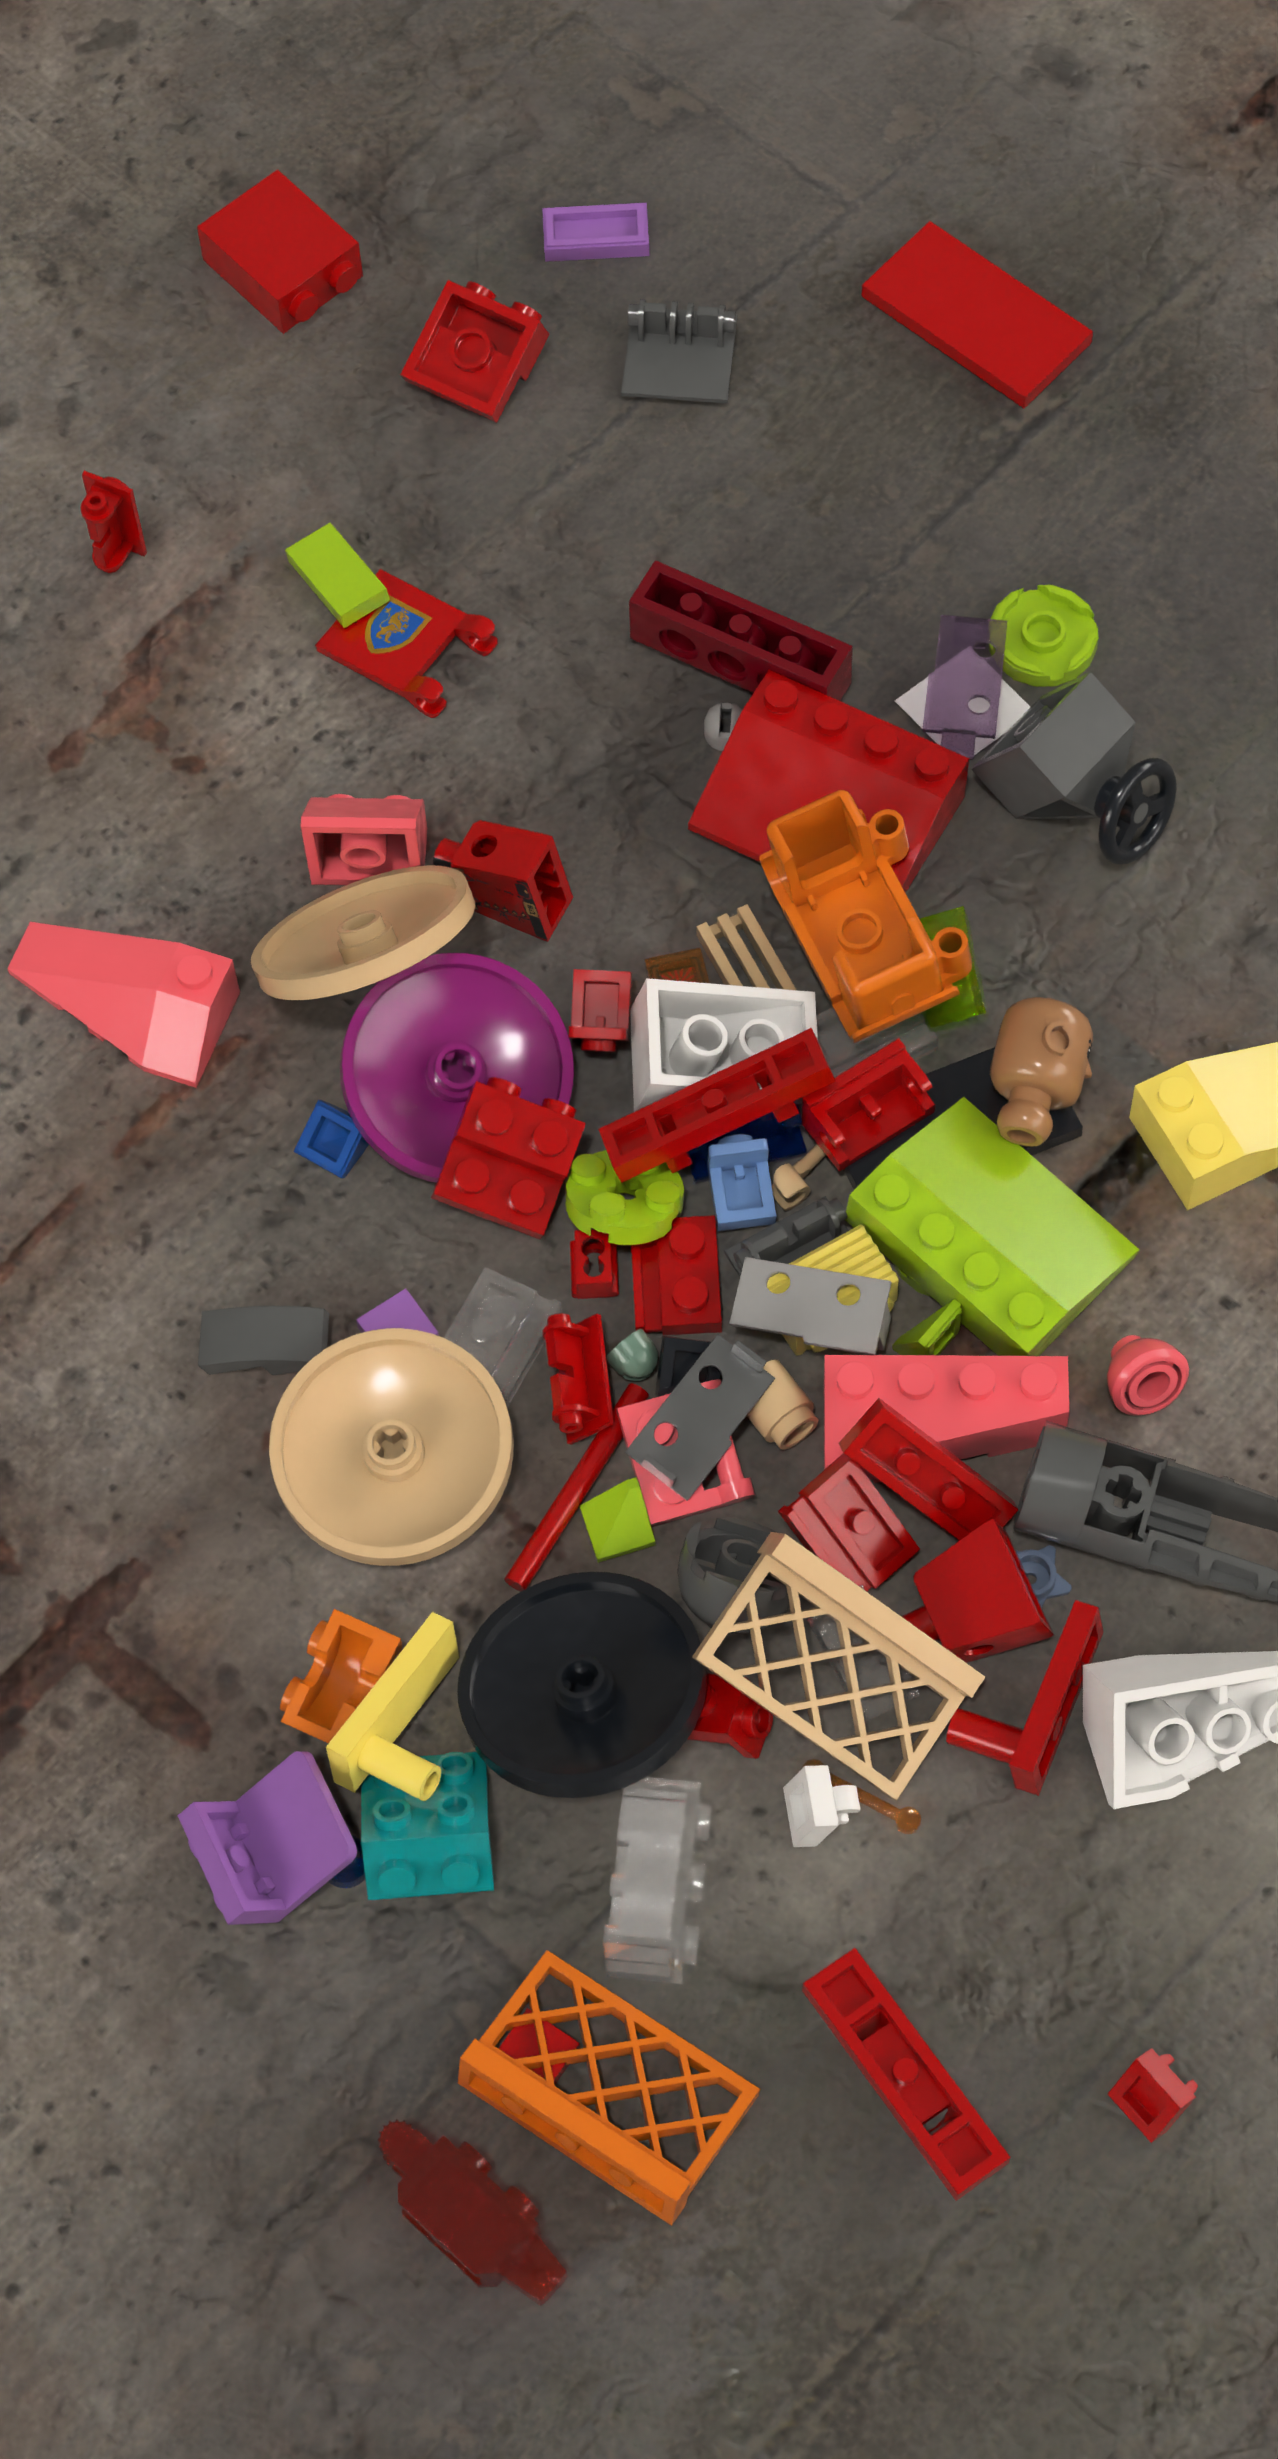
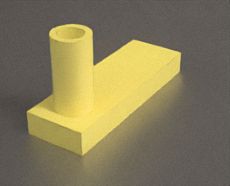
(368, 1735)

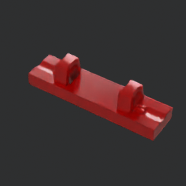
(717, 1106)
(905, 2073)

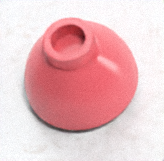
(1145, 1375)

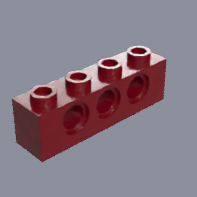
(733, 634)

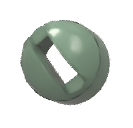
(634, 1356)

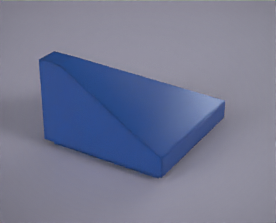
(331, 1139)

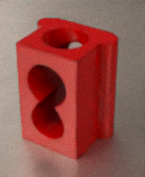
(598, 1286)

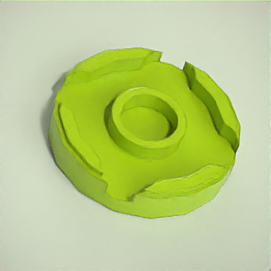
(1047, 635)

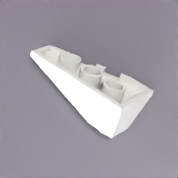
(1176, 1718)

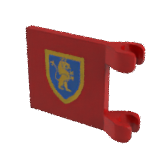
(404, 639)

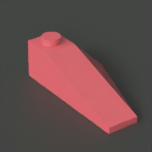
(139, 993)

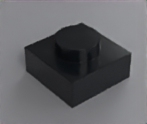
(676, 1360)

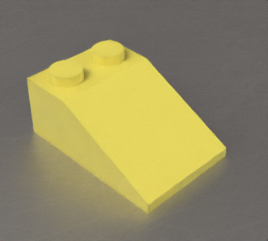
(1212, 1121)

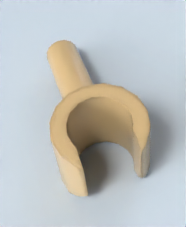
(788, 1182)

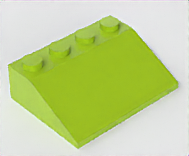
(989, 1230)

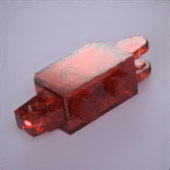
(468, 2215)

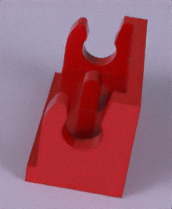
(868, 1105)

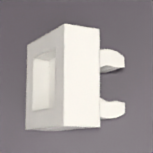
(816, 1806)

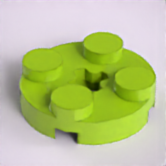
(596, 1202)

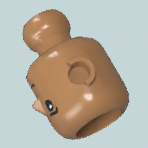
(1039, 1066)

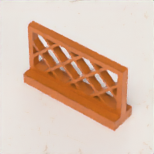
(577, 2130)

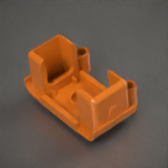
(856, 918)

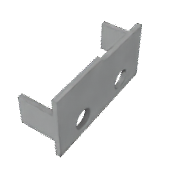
(812, 1308)

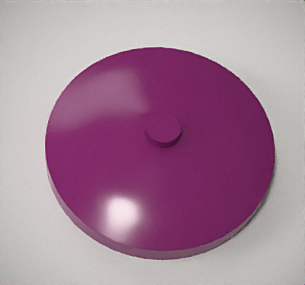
(429, 1039)

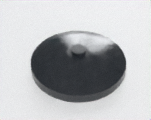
(582, 1684)

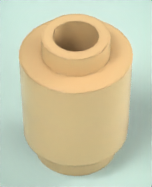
(783, 1410)

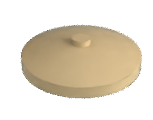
(363, 932)
(391, 1446)

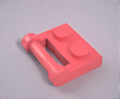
(660, 1500)

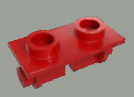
(111, 521)
(582, 1385)

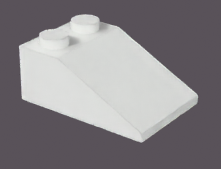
(701, 1028)

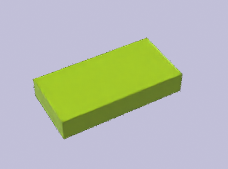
(337, 575)

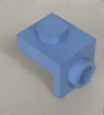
(741, 1183)

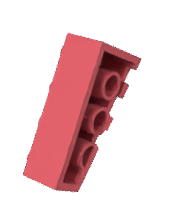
(957, 1400)

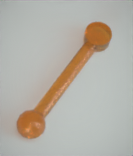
(906, 1819)

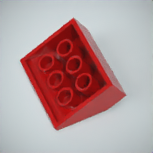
(806, 745)

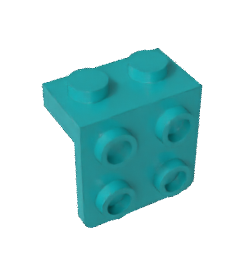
(431, 1843)

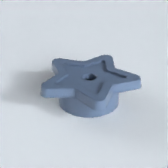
(1042, 1566)

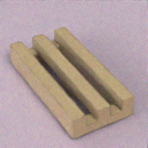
(729, 928)

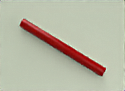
(571, 1496)

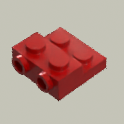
(475, 349)
(509, 1157)

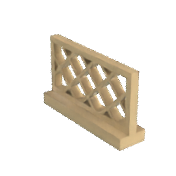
(871, 1622)

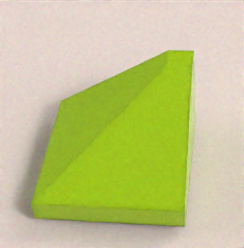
(933, 1333)
(618, 1521)

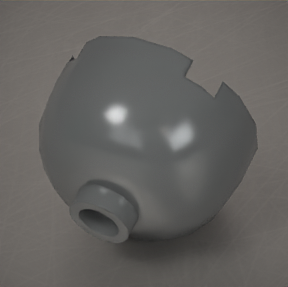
(716, 1564)

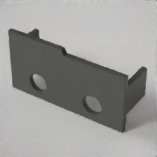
(702, 1416)

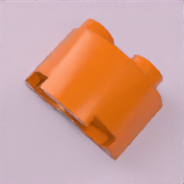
(345, 1668)

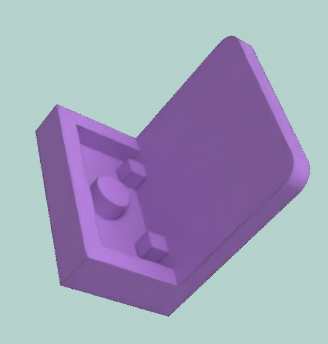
(270, 1843)

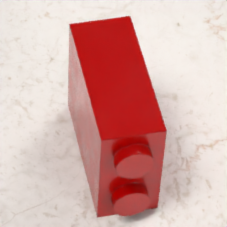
(280, 251)

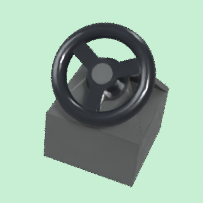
(1071, 763)

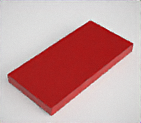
(977, 314)

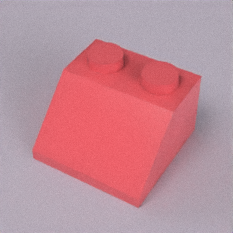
(362, 837)

